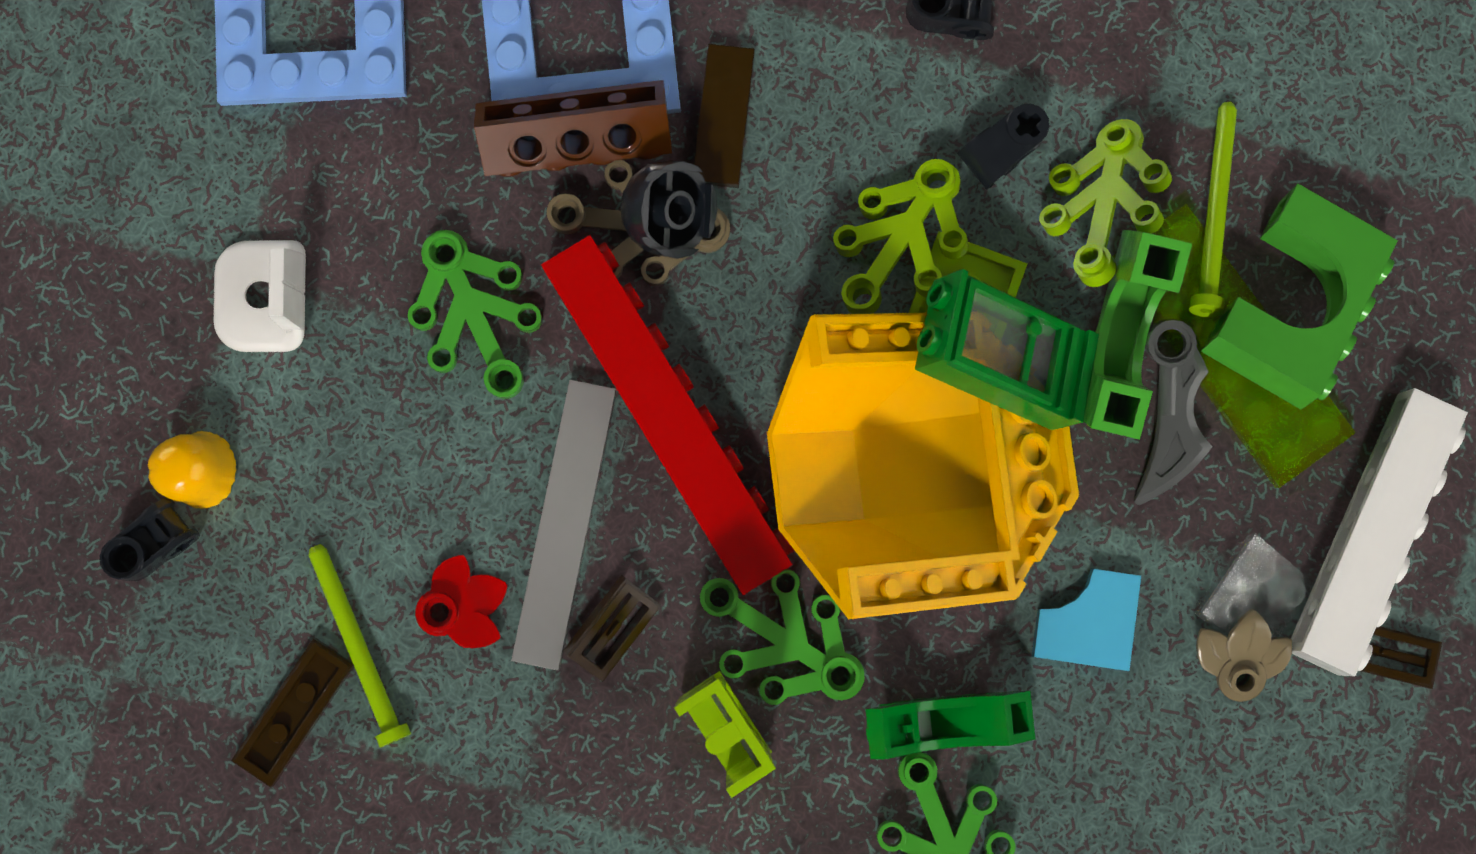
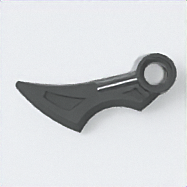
(1177, 439)

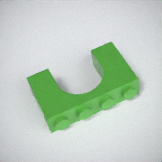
(1348, 262)
(1144, 273)

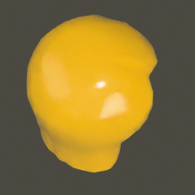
(193, 469)

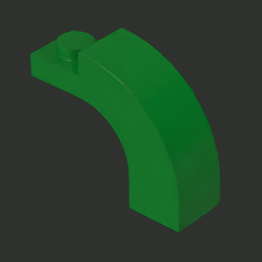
(949, 722)

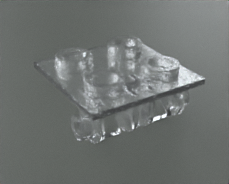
(1257, 581)

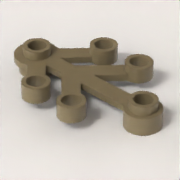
(612, 220)

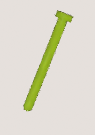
(359, 653)

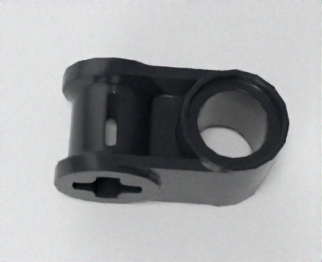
(956, 17)
(1000, 148)
(155, 535)

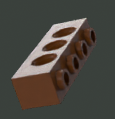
(550, 116)

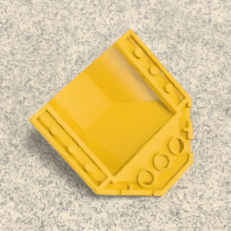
(903, 482)

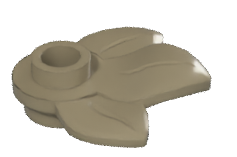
(1244, 651)

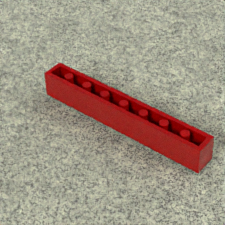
(667, 415)

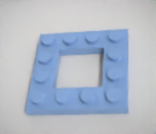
(514, 61)
(253, 77)

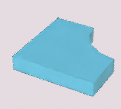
(1093, 626)

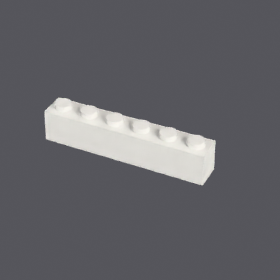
(1378, 532)

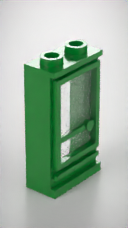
(1006, 351)

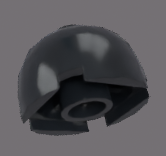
(669, 208)

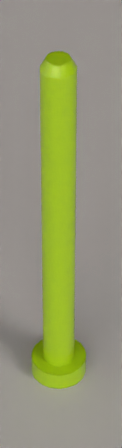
(1207, 301)

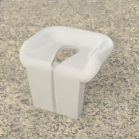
(269, 328)

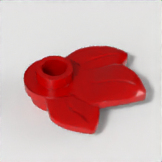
(468, 601)

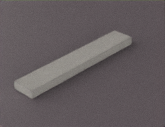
(564, 525)

